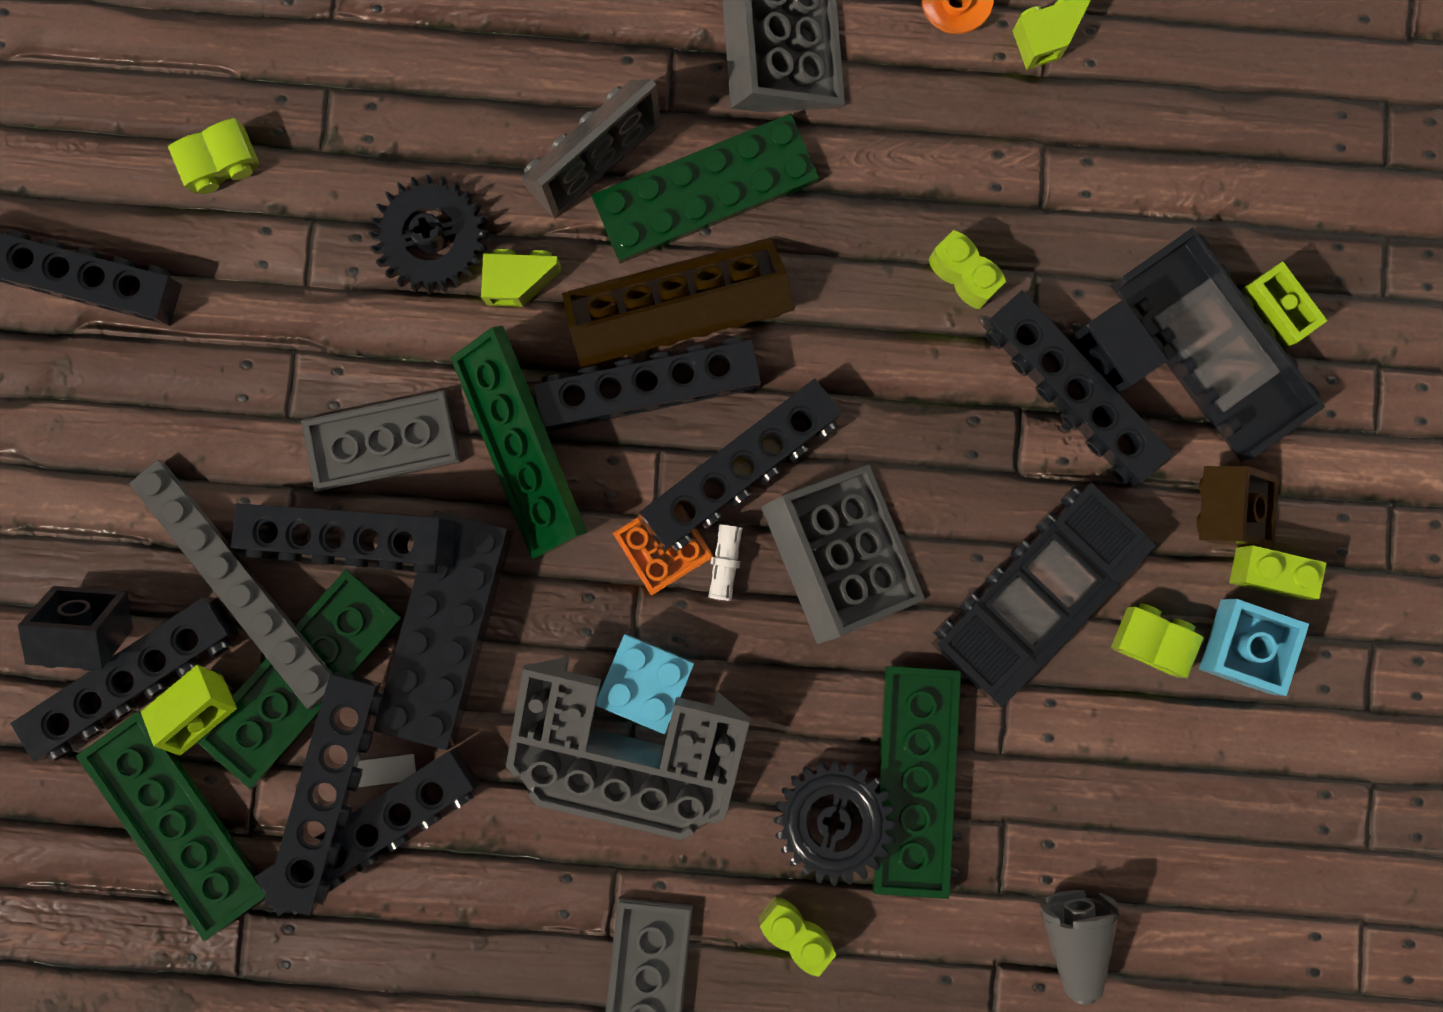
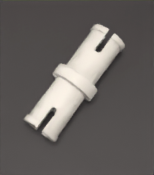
(725, 562)

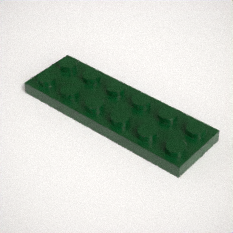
(705, 188)
(518, 443)
(269, 717)
(920, 773)
(173, 826)

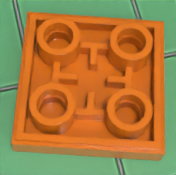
(649, 560)

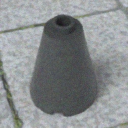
(1081, 940)

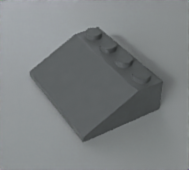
(783, 55)
(594, 146)
(842, 553)

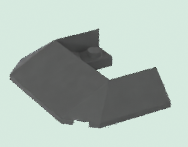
(617, 776)

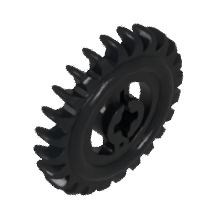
(395, 243)
(825, 858)

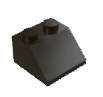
(1238, 506)

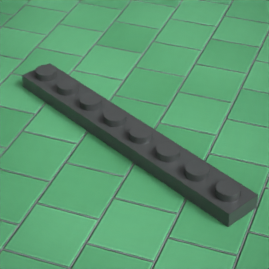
(233, 583)

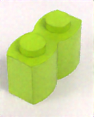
(214, 156)
(959, 264)
(1157, 641)
(804, 940)

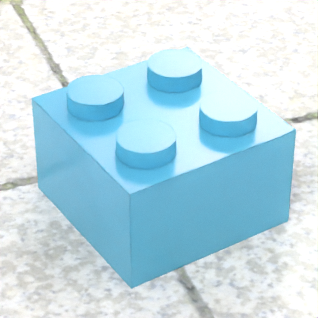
(1253, 646)
(644, 683)

